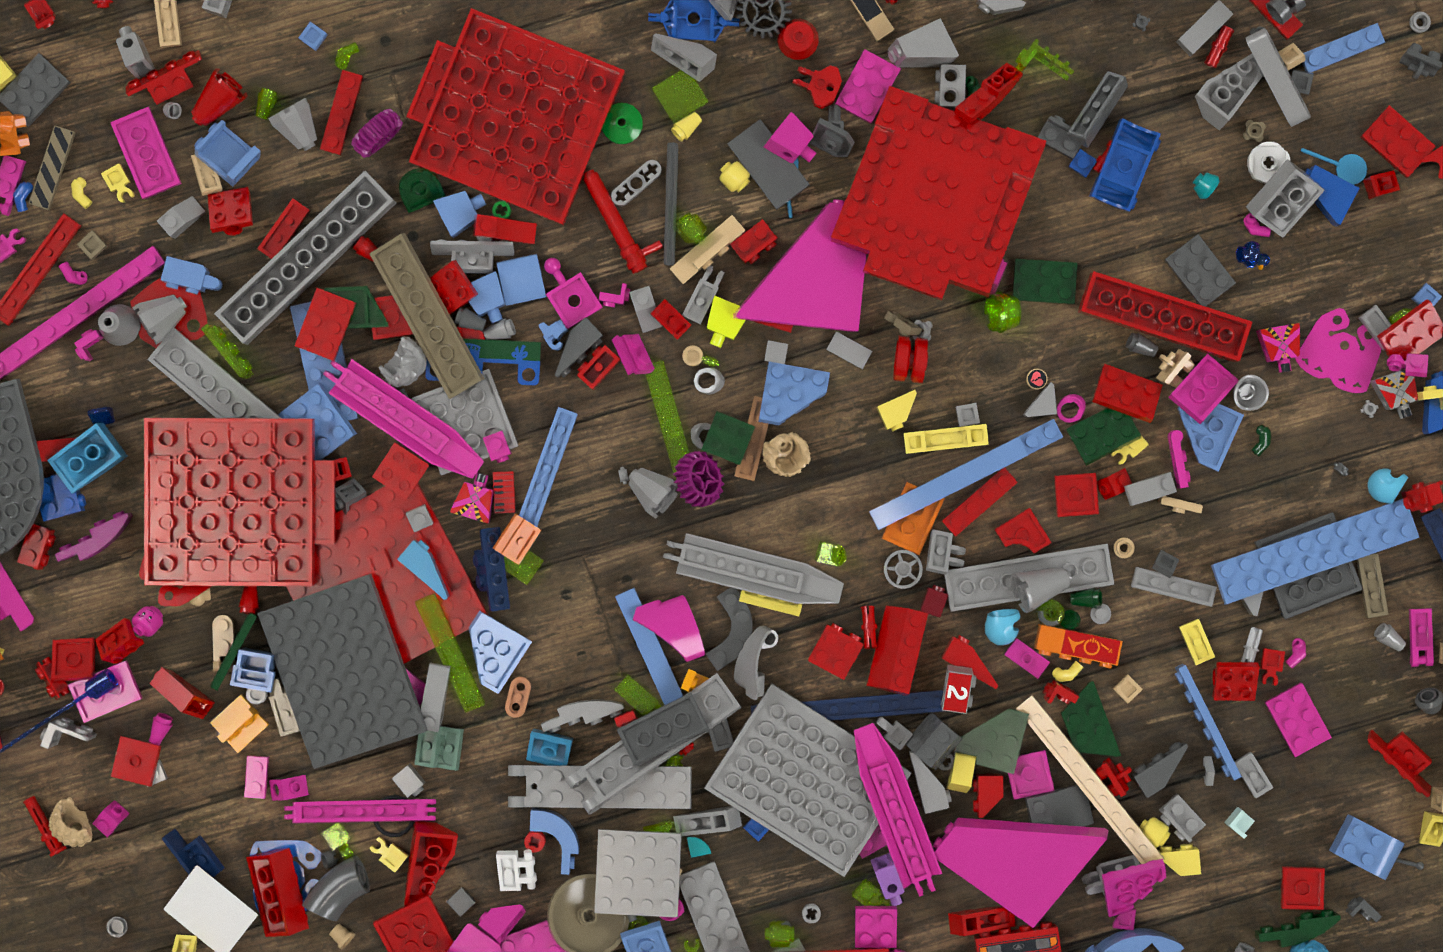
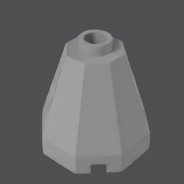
(296, 124)
(160, 315)
(652, 490)

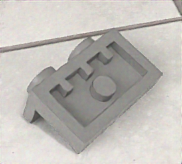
(1182, 818)

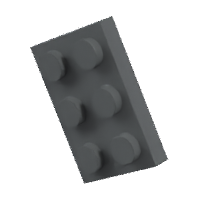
(34, 89)
(1200, 271)

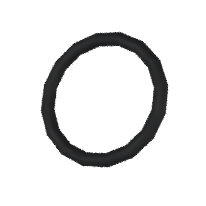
(390, 797)

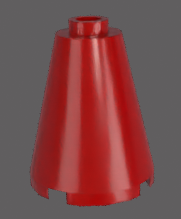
(217, 98)

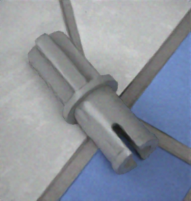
(1252, 644)

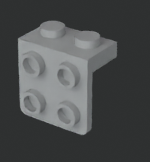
(51, 735)

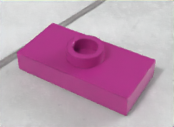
(1026, 658)

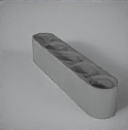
(1278, 77)

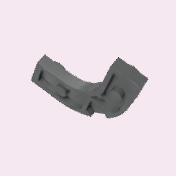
(740, 629)

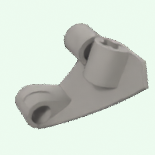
(746, 666)

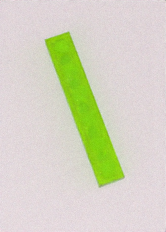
(667, 413)
(450, 652)

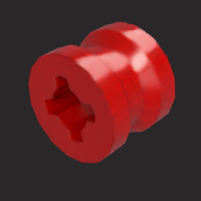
(537, 838)

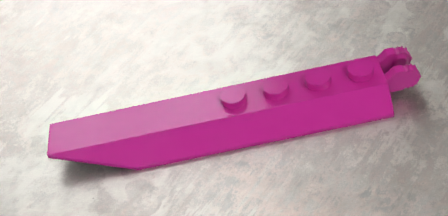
(403, 419)
(895, 809)

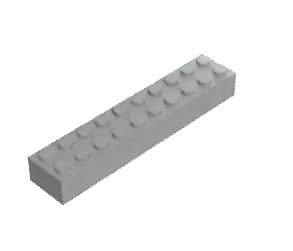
(305, 258)

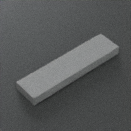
(1173, 586)

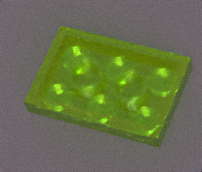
(228, 350)

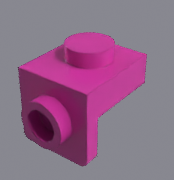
(610, 300)
(89, 338)
(497, 447)
(110, 818)

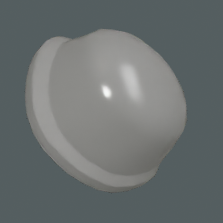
(1250, 392)

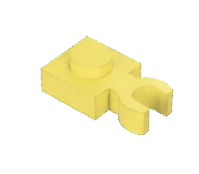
(117, 180)
(1132, 449)
(391, 856)

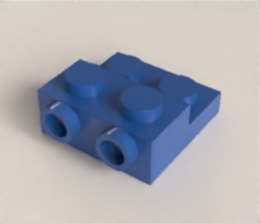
(58, 499)

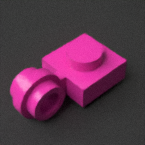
(1415, 364)

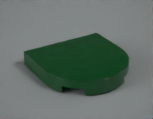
(420, 189)

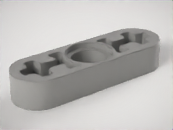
(621, 189)

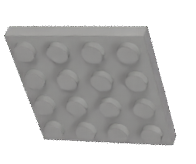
(471, 413)
(638, 873)

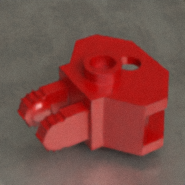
(818, 85)
(1423, 496)

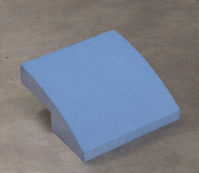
(521, 279)

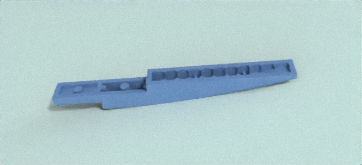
(966, 474)

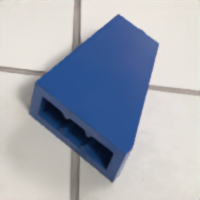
(1337, 195)
(1432, 412)

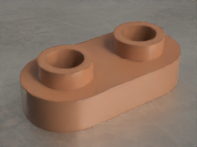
(518, 696)

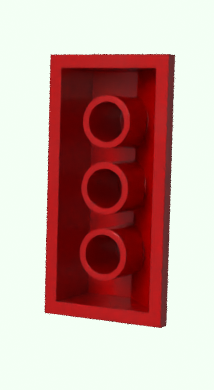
(897, 650)
(277, 893)

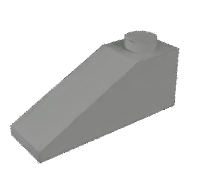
(686, 55)
(435, 696)
(931, 791)
(708, 821)

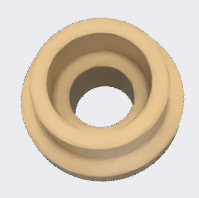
(1130, 548)

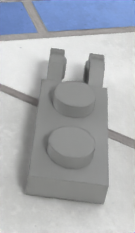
(702, 297)

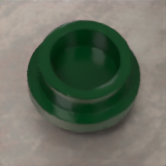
(1070, 620)

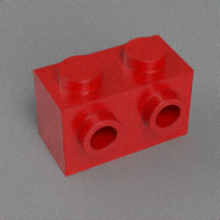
(599, 367)

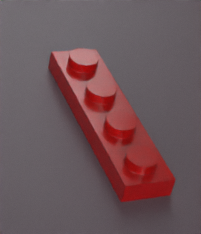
(341, 112)
(979, 501)

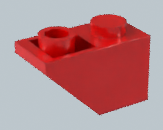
(989, 792)

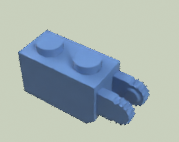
(188, 275)

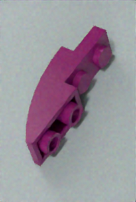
(102, 535)

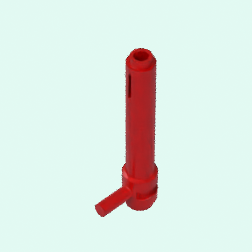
(629, 250)

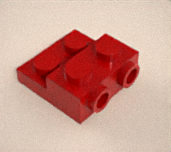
(836, 650)

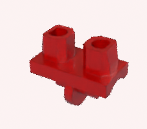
(1117, 775)

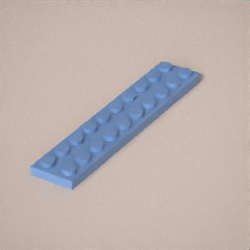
(1314, 551)

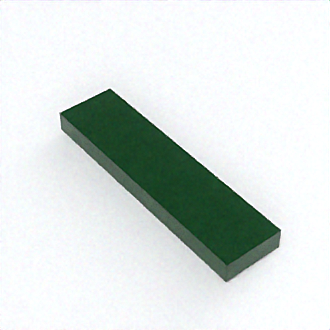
(231, 654)

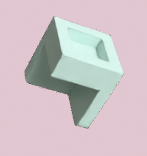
(1239, 822)

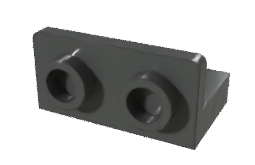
(1056, 135)

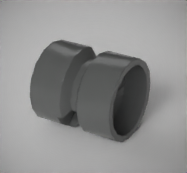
(1282, 9)

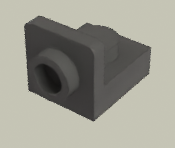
(348, 494)
(1366, 910)

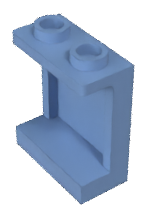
(226, 153)

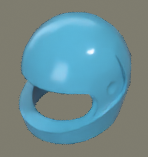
(1384, 486)
(1000, 627)

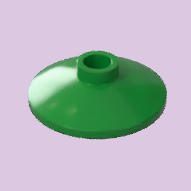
(631, 129)

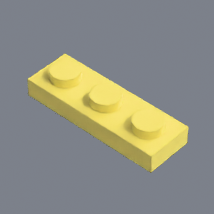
(770, 603)

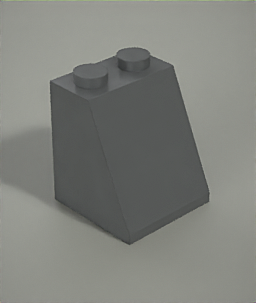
(933, 741)

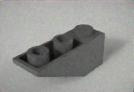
(580, 340)
(1158, 772)

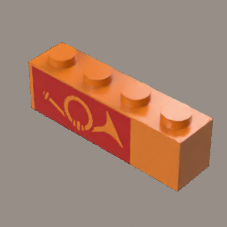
(1078, 644)

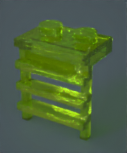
(1038, 53)

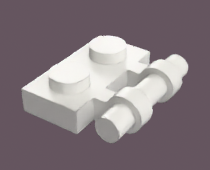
(509, 870)

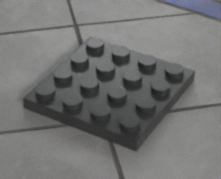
(1317, 588)

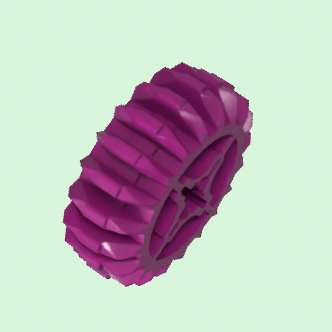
(377, 133)
(698, 479)

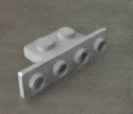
(473, 255)

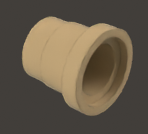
(341, 936)

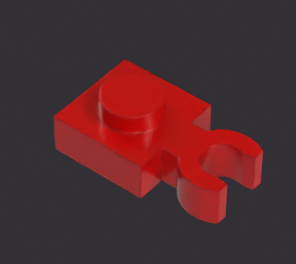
(1271, 661)

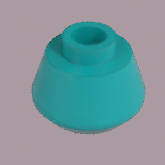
(1205, 184)

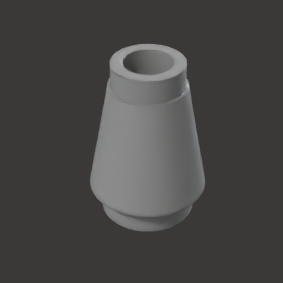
(500, 330)
(1387, 635)

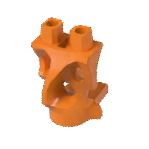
(9, 139)

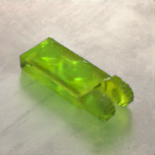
(637, 695)

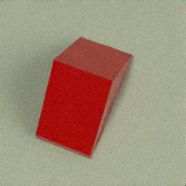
(1381, 184)

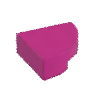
(1125, 920)

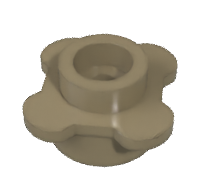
(1258, 126)

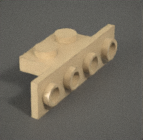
(702, 254)

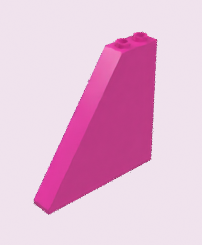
(812, 282)
(1018, 862)

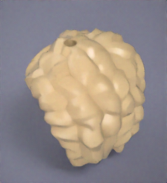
(786, 454)
(70, 824)

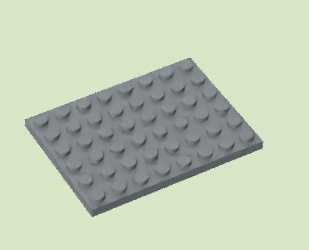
(799, 780)

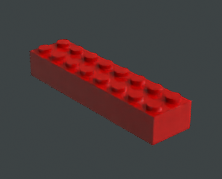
(1165, 317)

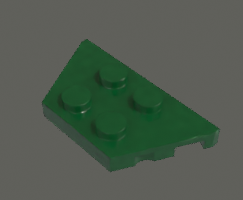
(366, 312)
(1089, 725)

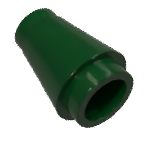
(1087, 598)

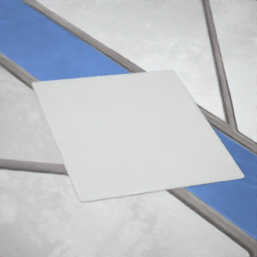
(210, 911)

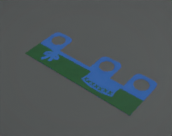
(501, 351)

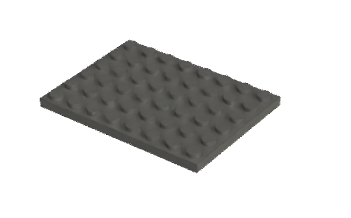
(342, 671)

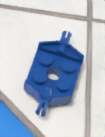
(677, 24)

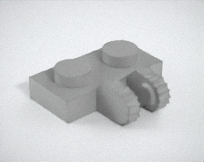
(939, 552)

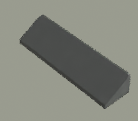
(1098, 108)

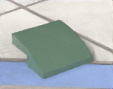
(440, 748)

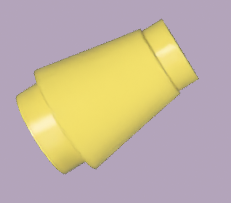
(686, 126)

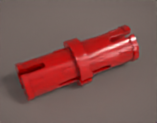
(1219, 47)
(869, 627)

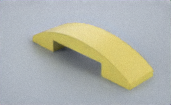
(946, 438)

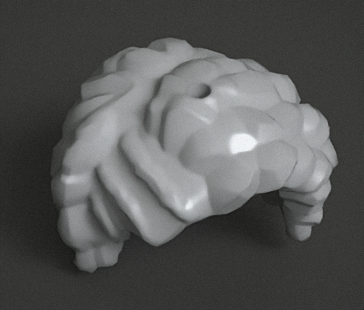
(405, 365)

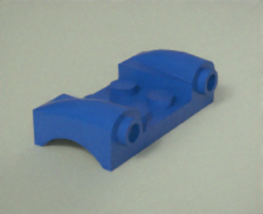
(1125, 165)

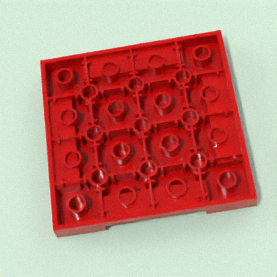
(381, 524)

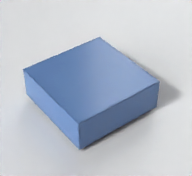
(313, 36)
(1428, 293)

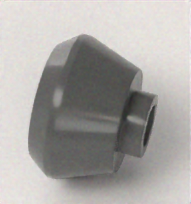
(1429, 700)

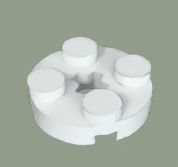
(1259, 154)

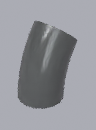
(338, 889)

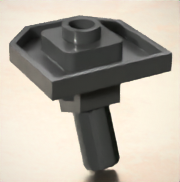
(831, 134)

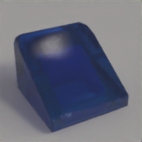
(101, 415)

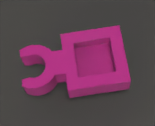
(7, 244)

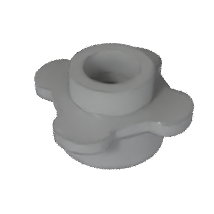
(927, 329)

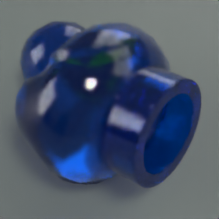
(1251, 256)

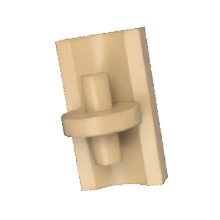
(1172, 365)

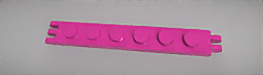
(361, 811)

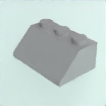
(1285, 198)

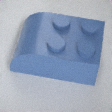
(1366, 847)

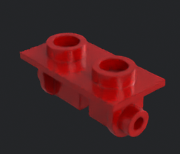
(53, 688)

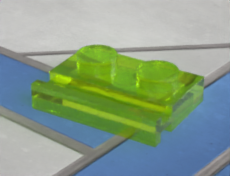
(526, 568)

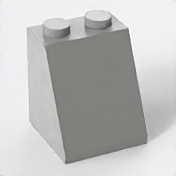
(924, 47)

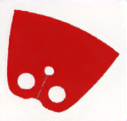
(194, 309)

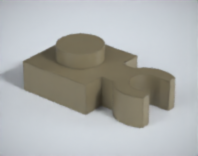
(905, 326)

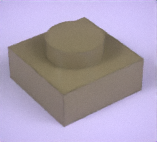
(92, 245)

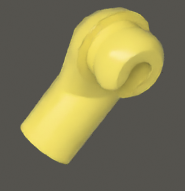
(78, 193)
(1068, 674)

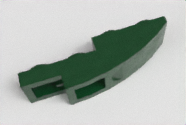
(1306, 928)

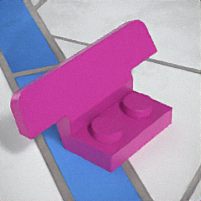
(12, 602)

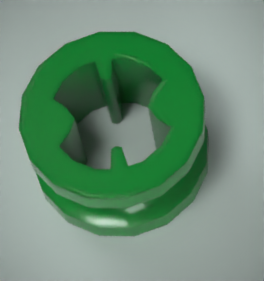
(504, 205)

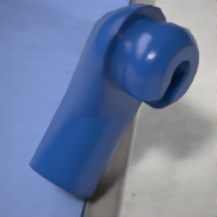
(20, 195)

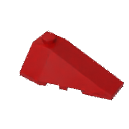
(429, 854)

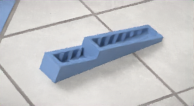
(650, 649)

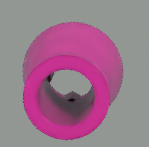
(160, 727)

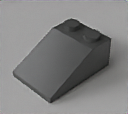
(1060, 807)

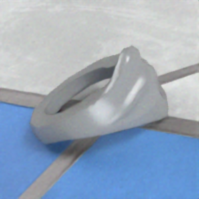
(719, 381)
(695, 432)

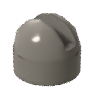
(172, 108)

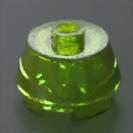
(1003, 312)

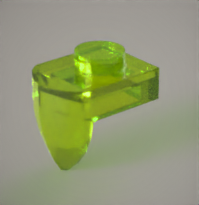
(831, 554)

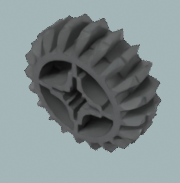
(770, 16)

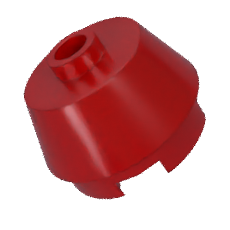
(798, 39)

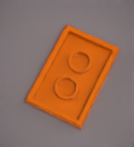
(913, 529)

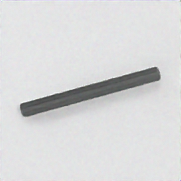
(671, 204)

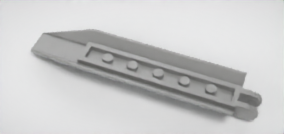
(754, 571)

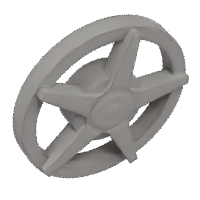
(903, 569)

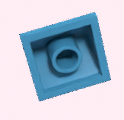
(549, 748)

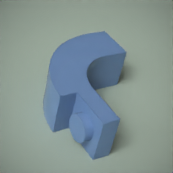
(552, 822)

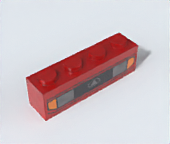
(1025, 939)

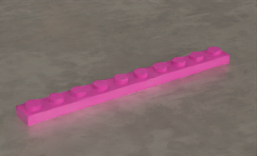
(80, 310)

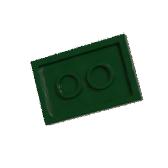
(1045, 281)
(1102, 434)

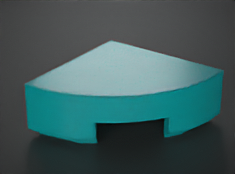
(697, 846)

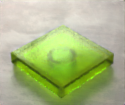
(680, 95)

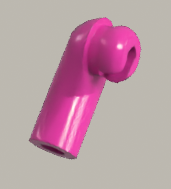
(71, 276)
(1298, 652)

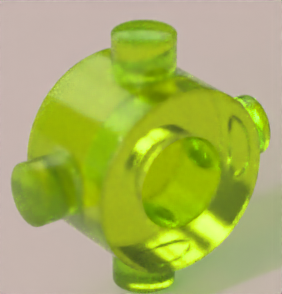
(710, 361)

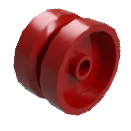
(914, 359)

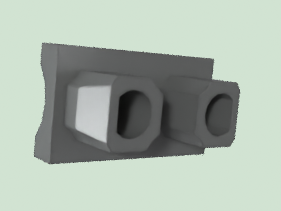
(1420, 63)

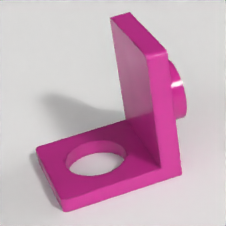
(289, 788)

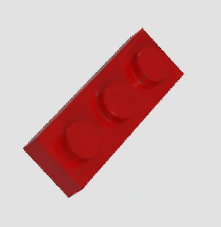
(284, 228)

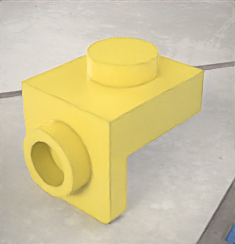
(1431, 392)

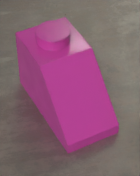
(500, 921)

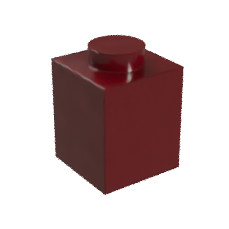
(934, 601)

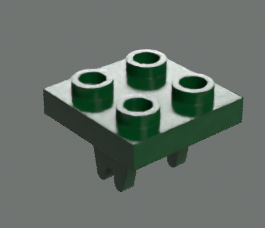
(728, 438)

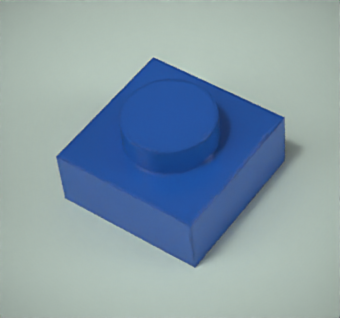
(1082, 163)

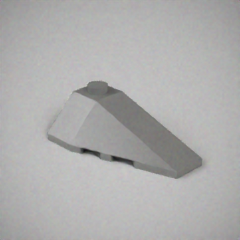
(1227, 91)

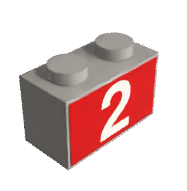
(957, 689)

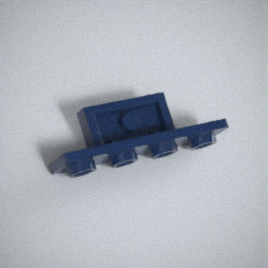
(491, 570)
(193, 854)

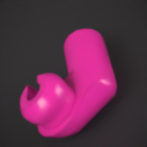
(1254, 228)

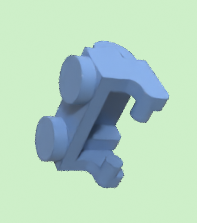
(553, 332)

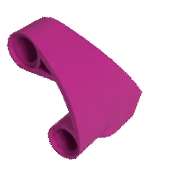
(674, 624)

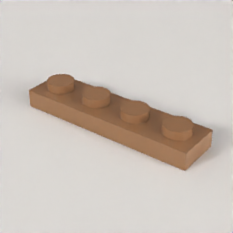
(751, 458)

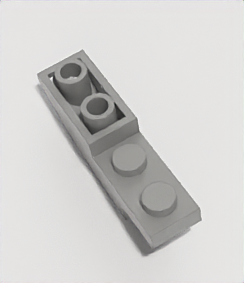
(590, 710)

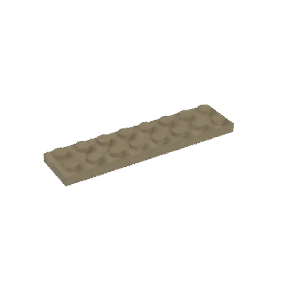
(427, 316)

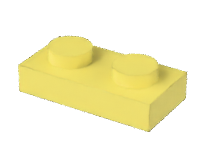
(1196, 642)

